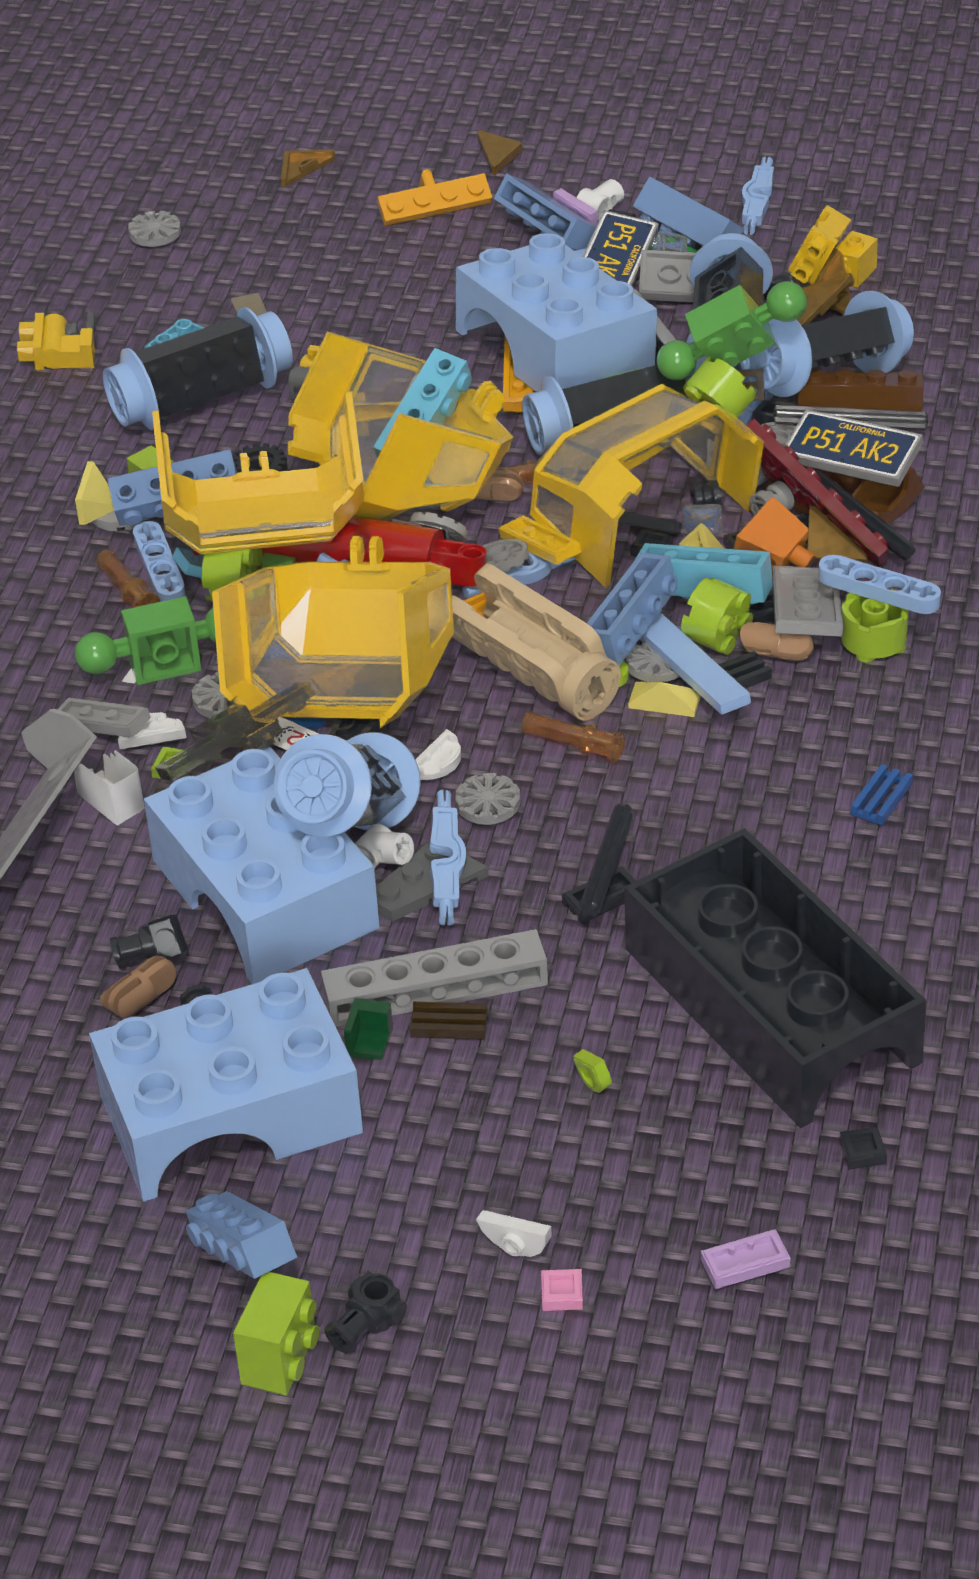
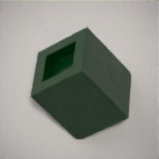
(368, 1029)

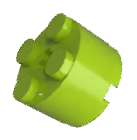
(721, 386)
(227, 567)
(717, 615)
(873, 628)

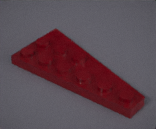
(783, 465)

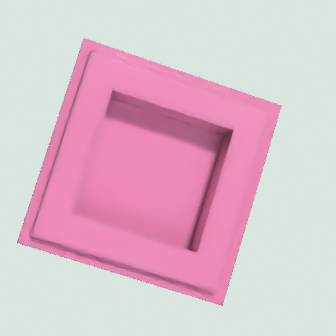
(562, 1289)

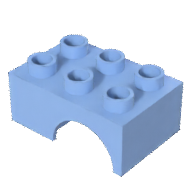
(557, 313)
(274, 885)
(227, 1064)

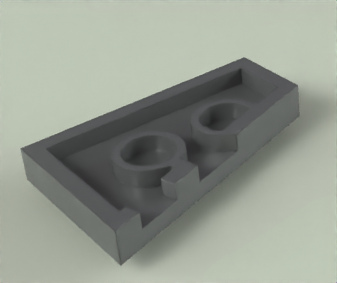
(411, 887)

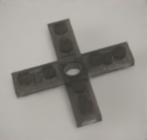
(236, 728)

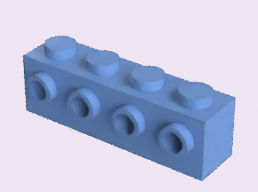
(544, 212)
(682, 214)
(138, 494)
(634, 604)
(239, 1234)

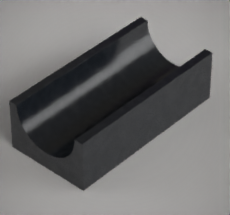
(769, 970)

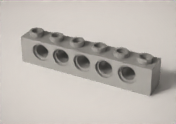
(439, 975)

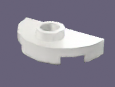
(154, 731)
(440, 757)
(513, 1234)

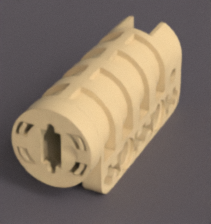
(538, 644)

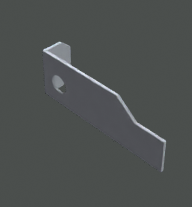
(59, 744)

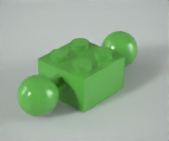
(731, 328)
(157, 641)

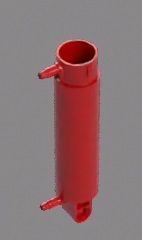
(400, 544)

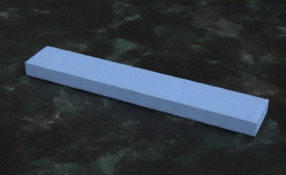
(695, 666)

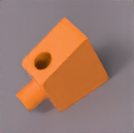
(777, 532)

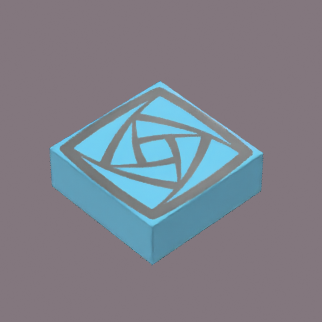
(188, 562)

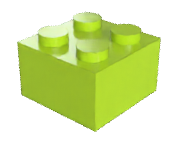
(276, 1333)

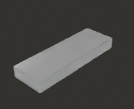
(107, 717)

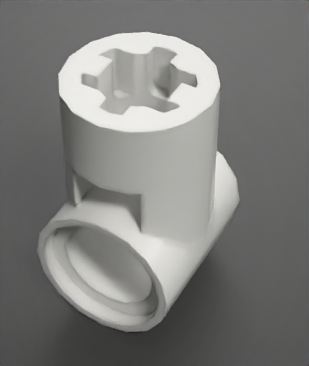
(603, 197)
(380, 846)

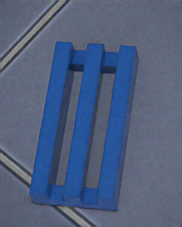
(872, 786)

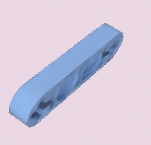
(158, 563)
(915, 593)

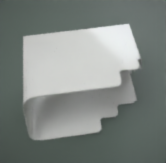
(117, 793)

